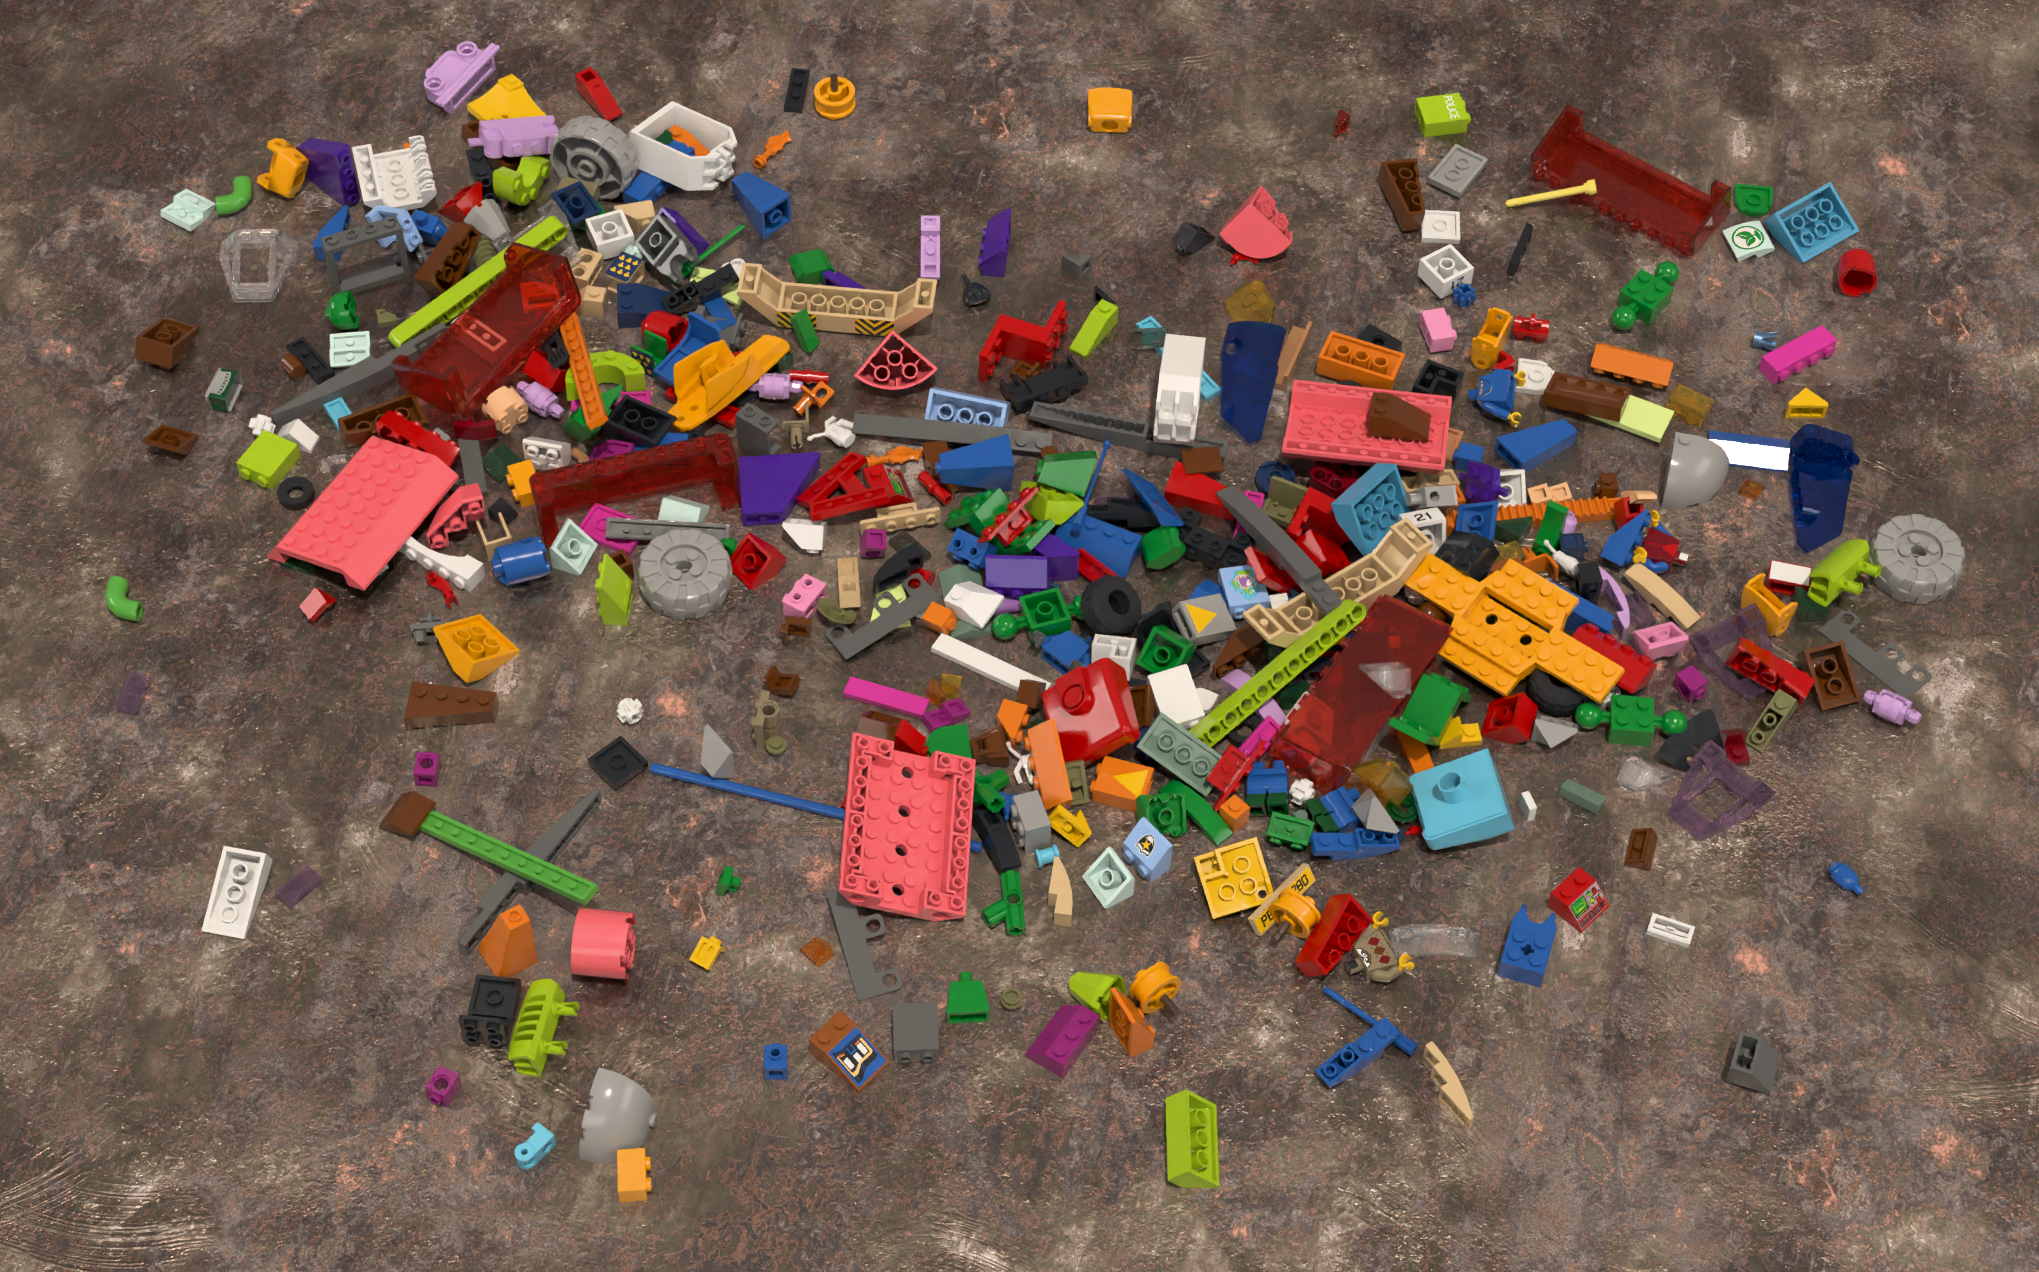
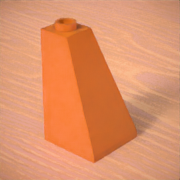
(509, 944)

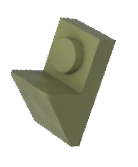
(1077, 781)

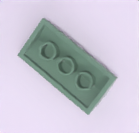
(956, 575)
(1180, 752)

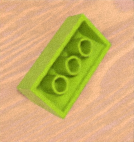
(1192, 1141)

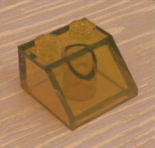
(1251, 303)
(1384, 779)

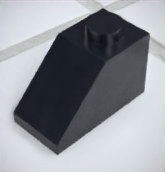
(1192, 237)

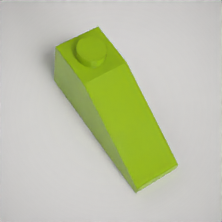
(1096, 327)

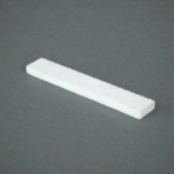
(982, 662)

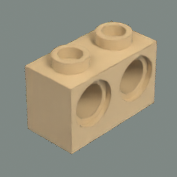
(589, 269)

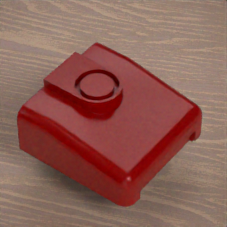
(1092, 711)

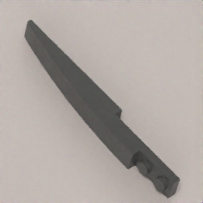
(354, 380)
(1118, 430)
(954, 432)
(1280, 548)
(504, 891)

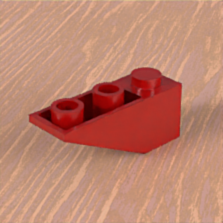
(597, 94)

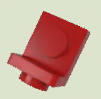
(1505, 361)

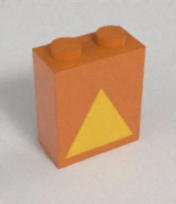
(1121, 783)

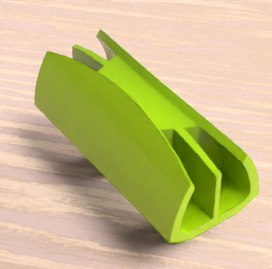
(1840, 570)
(537, 1025)

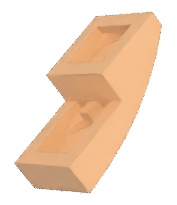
(1543, 493)
(1639, 496)

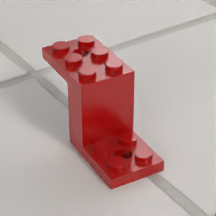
(1022, 341)
(1316, 514)
(1323, 552)

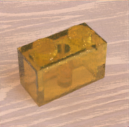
(1690, 405)

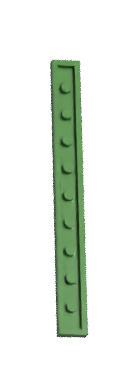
(509, 858)

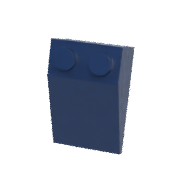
(636, 302)

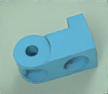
(535, 1148)

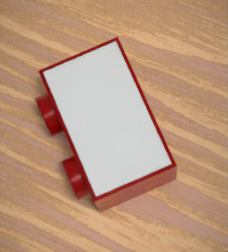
(1784, 577)

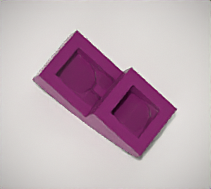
(948, 715)

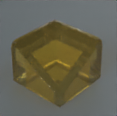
(951, 686)

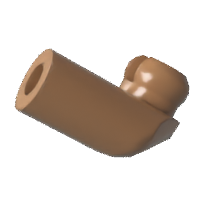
(579, 455)

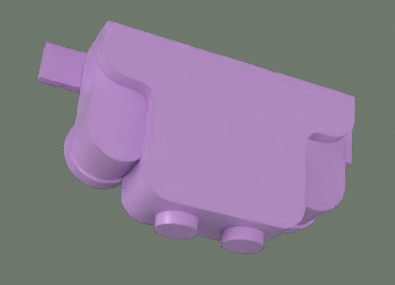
(459, 74)
(516, 136)

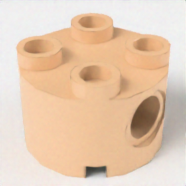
(505, 408)

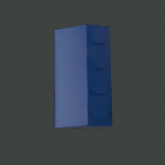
(1106, 542)

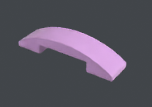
(930, 247)
(1618, 603)
(1238, 678)

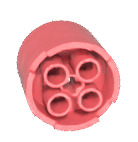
(603, 943)

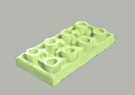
(1643, 419)

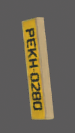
(1299, 880)

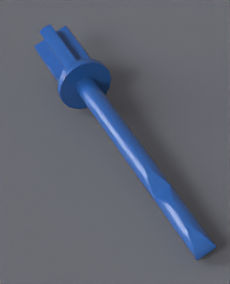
(1402, 1042)

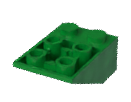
(576, 423)

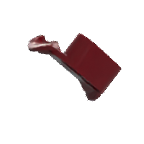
(1325, 480)

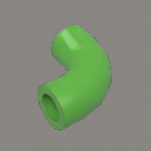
(237, 199)
(118, 602)

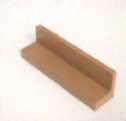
(1291, 355)

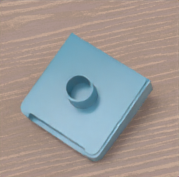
(1461, 801)

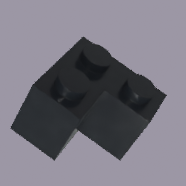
(1438, 380)

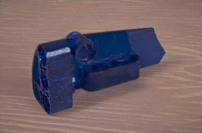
(1249, 374)
(1820, 483)

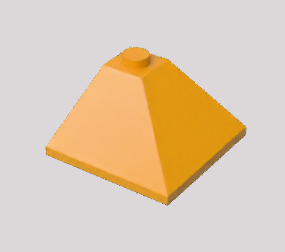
(474, 647)

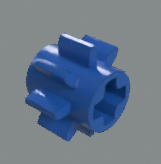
(1464, 295)

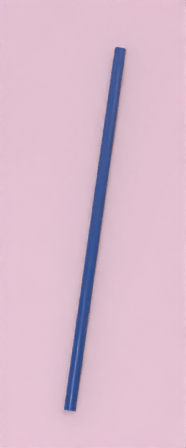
(761, 794)

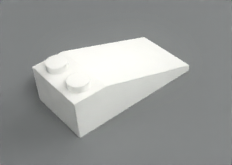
(236, 892)

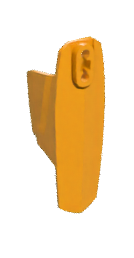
(715, 378)

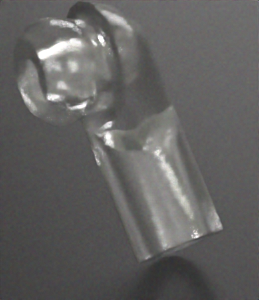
(331, 461)

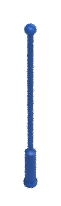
(1077, 524)

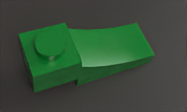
(1551, 528)

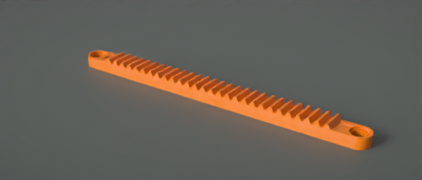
(1584, 511)

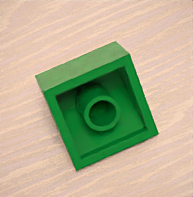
(1165, 650)

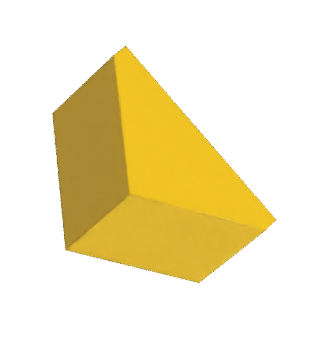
(1806, 405)

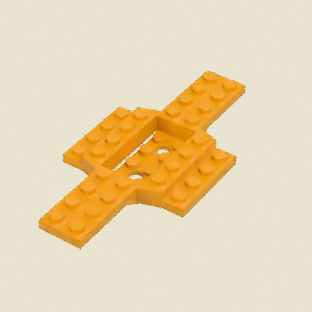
(1495, 651)

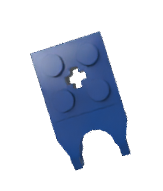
(1527, 949)

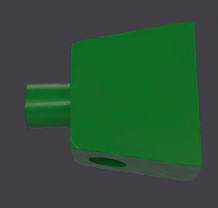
(967, 1001)

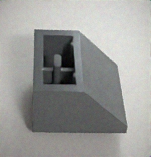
(1753, 1063)

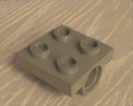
(767, 721)

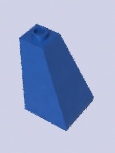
(762, 202)
(979, 465)

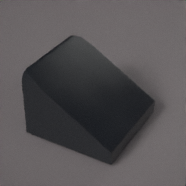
(1100, 294)
(502, 506)

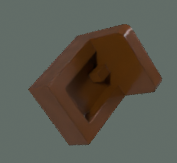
(1025, 370)
(797, 627)
(781, 683)

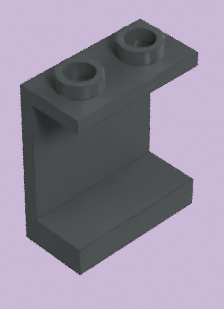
(731, 334)
(754, 431)
(915, 1032)

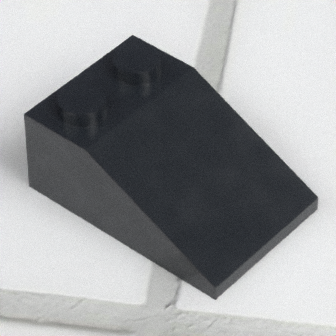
(638, 423)
(1468, 553)

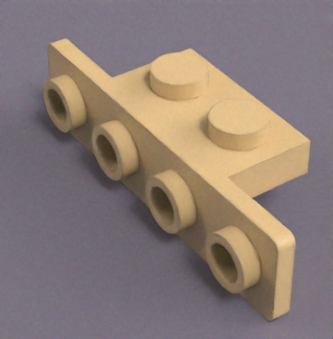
(901, 517)

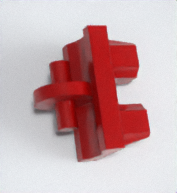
(1531, 327)

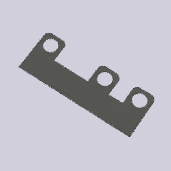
(889, 619)
(1874, 662)
(853, 938)

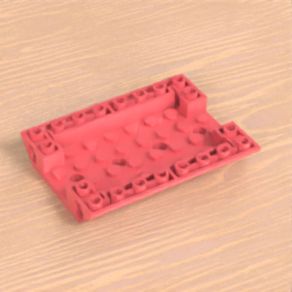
(932, 836)

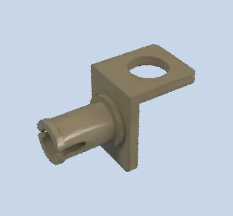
(796, 429)

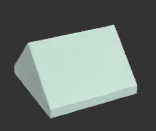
(681, 509)
(571, 549)
(1109, 879)

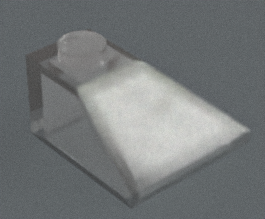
(1390, 676)
(1639, 775)

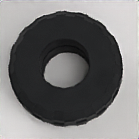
(1120, 596)
(1553, 698)

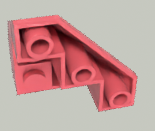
(461, 507)

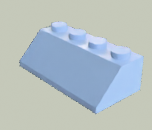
(966, 408)

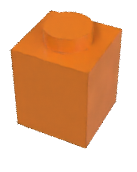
(939, 618)
(1234, 813)

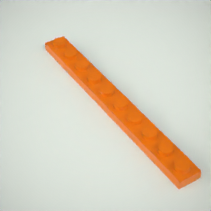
(583, 372)

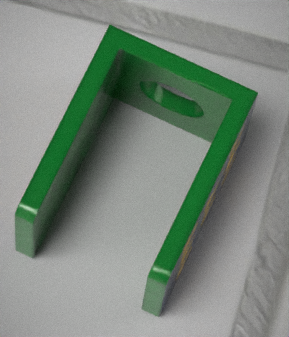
(654, 351)

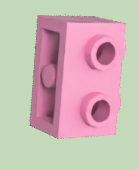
(1437, 330)
(804, 597)

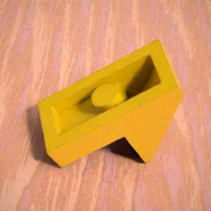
(1461, 735)
(1070, 826)

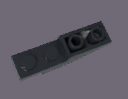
(482, 172)
(701, 292)
(1118, 508)
(996, 836)

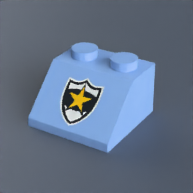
(1147, 850)

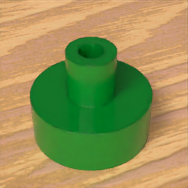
(729, 545)

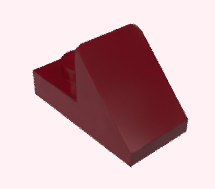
(1734, 744)

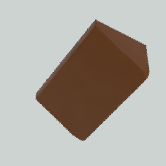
(1641, 849)

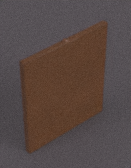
(1202, 460)

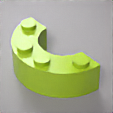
(524, 184)
(611, 368)

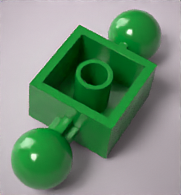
(1645, 296)
(1039, 612)
(1630, 719)

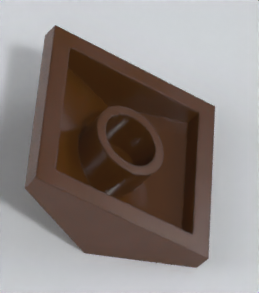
(172, 439)
(1143, 704)
(407, 814)

